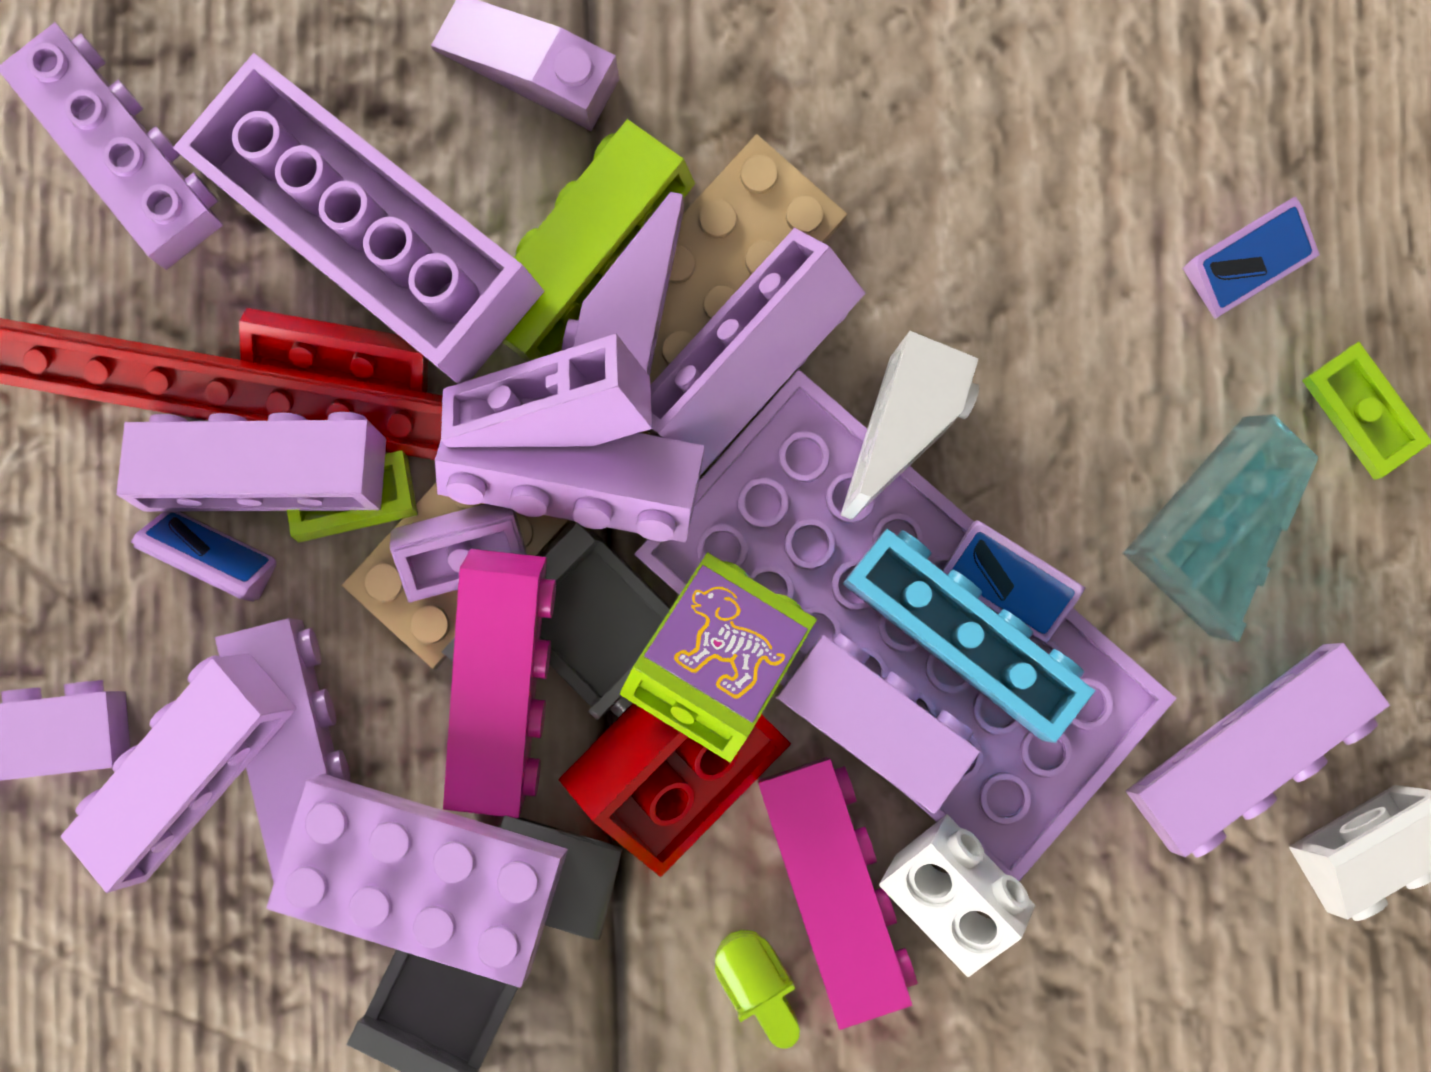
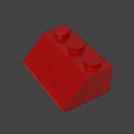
(661, 787)

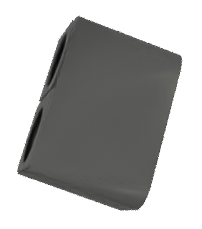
(585, 879)

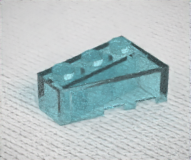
(1223, 524)

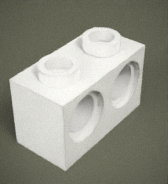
(948, 902)

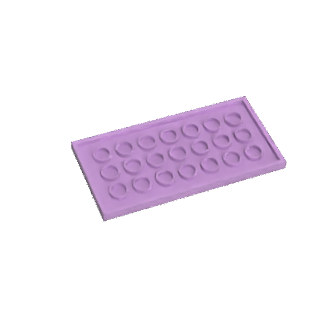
(778, 517)

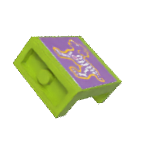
(718, 656)

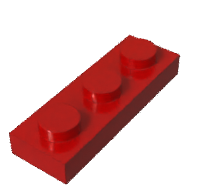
(331, 349)

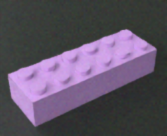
(360, 219)

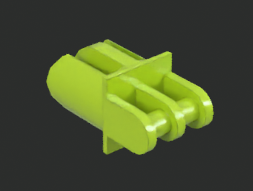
(757, 985)

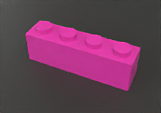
(496, 681)
(835, 892)

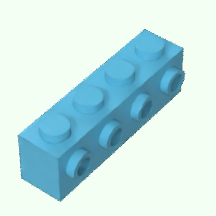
(968, 636)

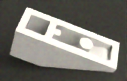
(916, 404)

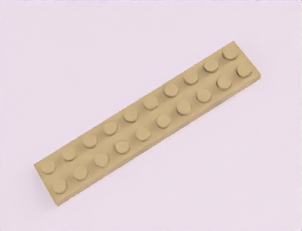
(717, 250)

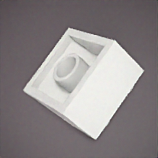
(1370, 852)

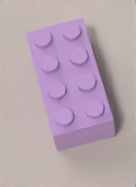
(417, 879)

